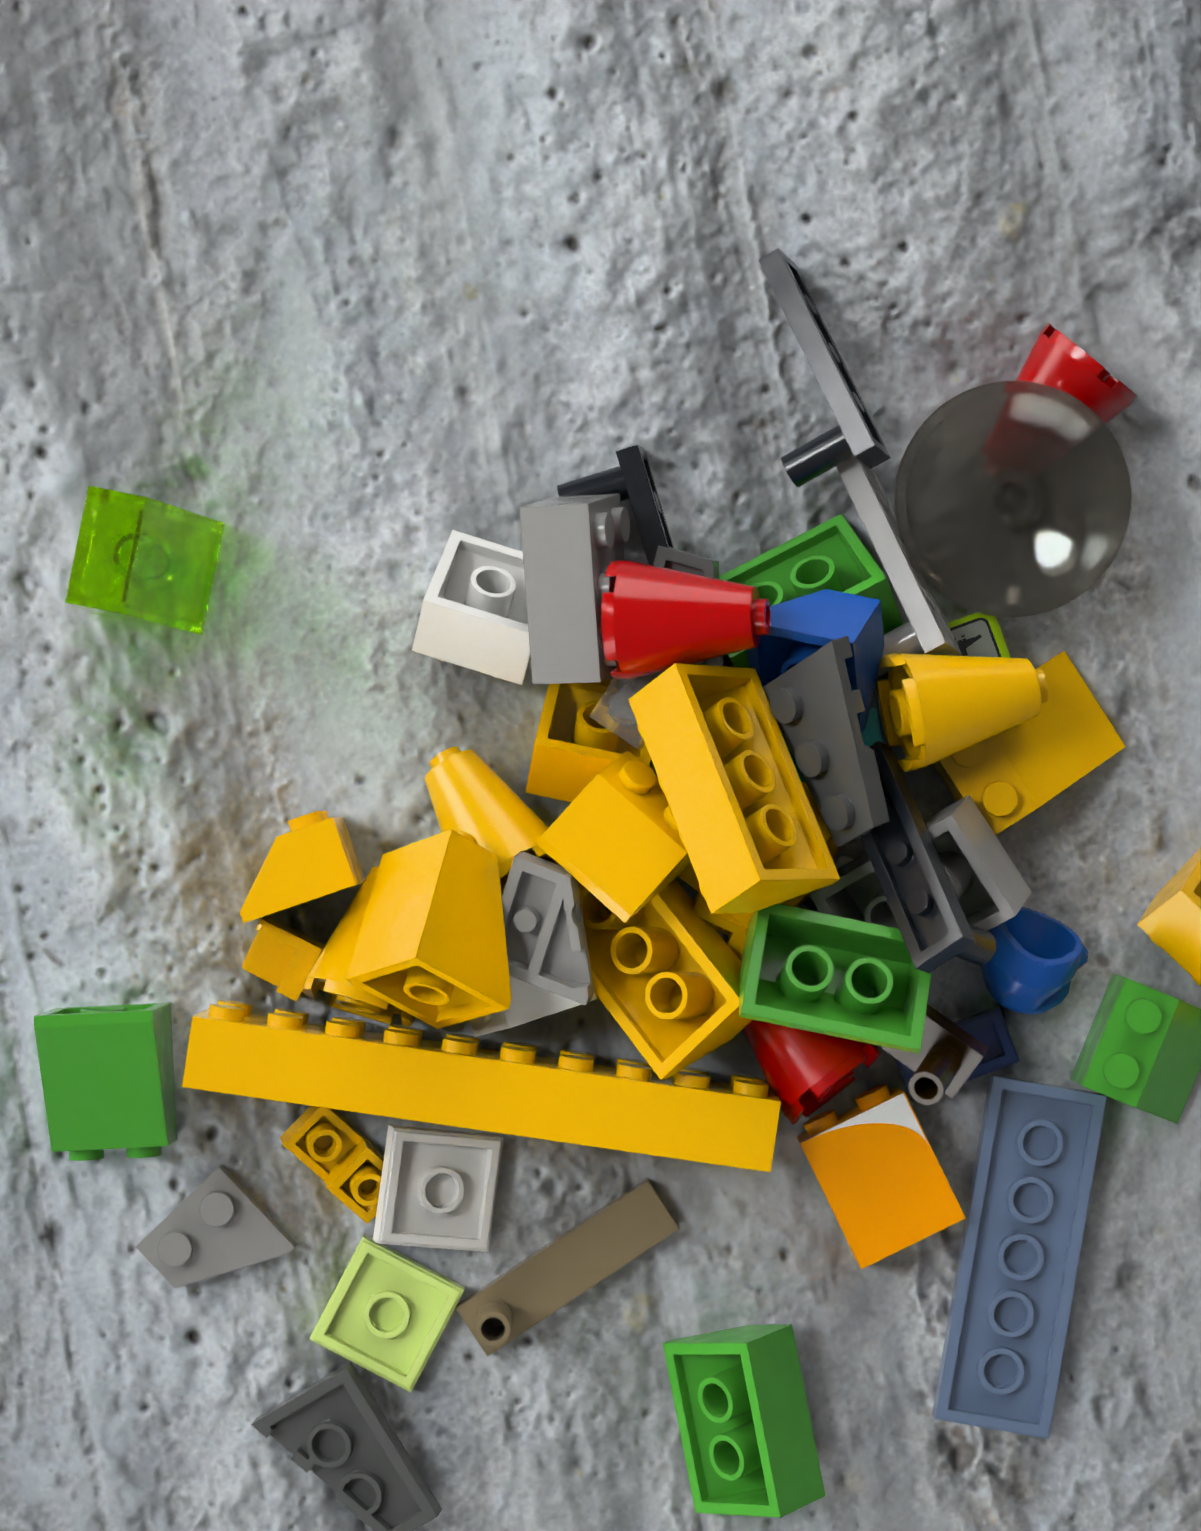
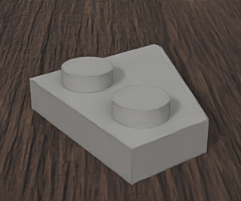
(546, 929)
(214, 1233)

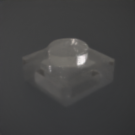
(615, 711)

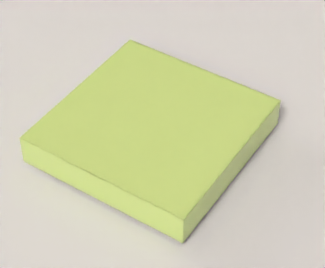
(387, 1313)

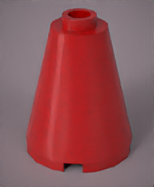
(1067, 367)
(676, 618)
(805, 1065)

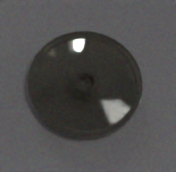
(1013, 498)

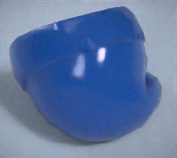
(1032, 962)

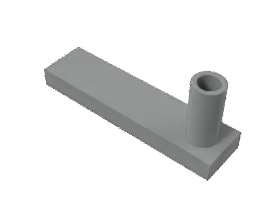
(927, 626)

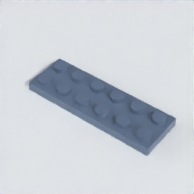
(1019, 1256)

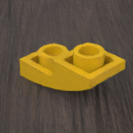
(339, 1157)

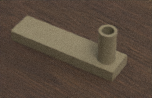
(567, 1267)

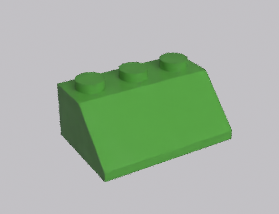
(815, 561)
(832, 978)
(744, 1421)

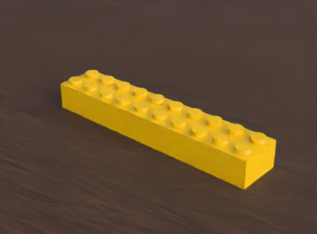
(482, 1087)

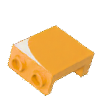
(879, 1174)

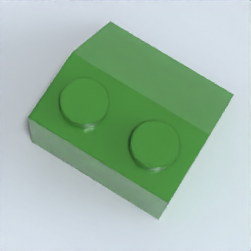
(1142, 1049)

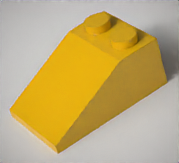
(1037, 758)

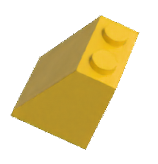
(436, 932)

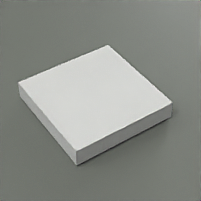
(438, 1188)

